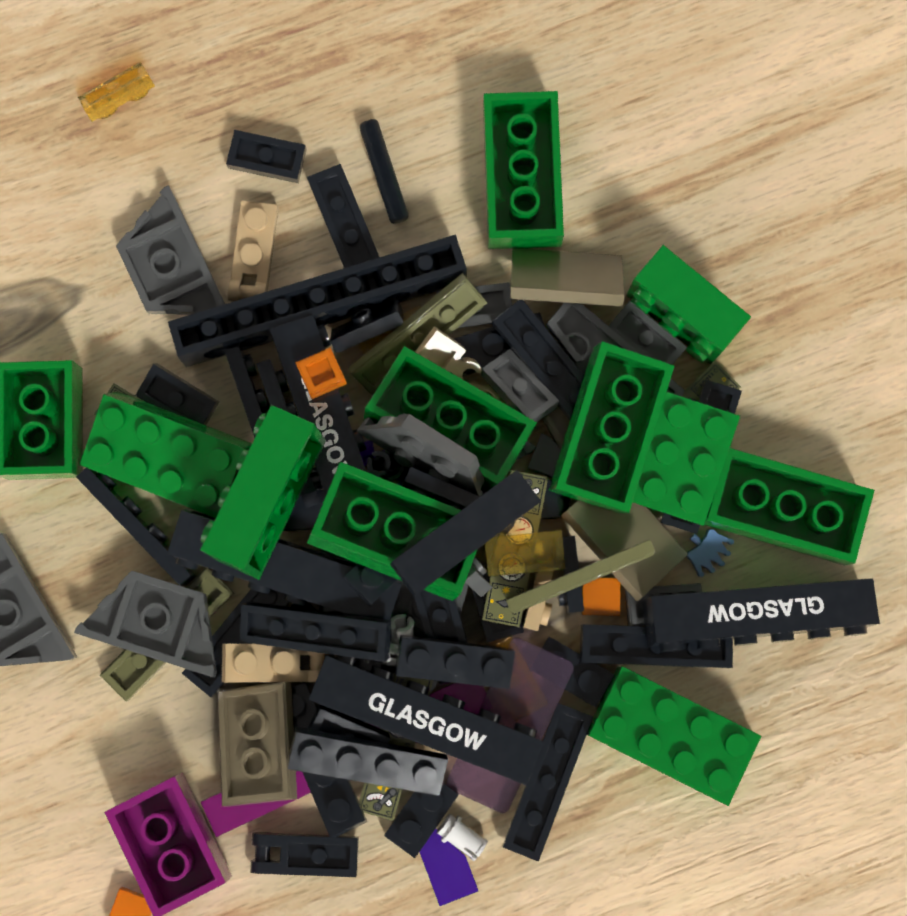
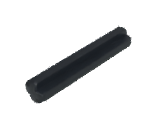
(384, 171)

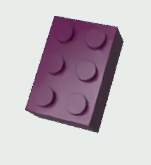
(168, 845)

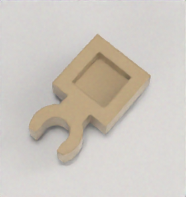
(446, 353)
(541, 612)

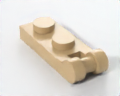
(253, 249)
(267, 664)

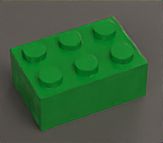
(687, 305)
(41, 420)
(685, 458)

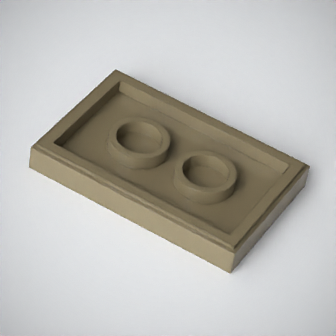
(567, 277)
(613, 532)
(256, 744)

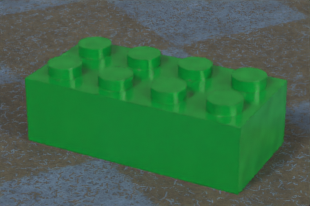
(523, 170)
(455, 410)
(611, 428)
(162, 452)
(263, 491)
(790, 507)
(379, 521)
(673, 735)

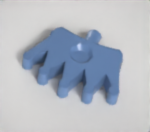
(707, 550)

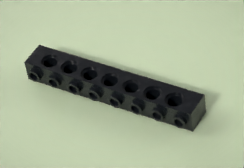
(326, 297)

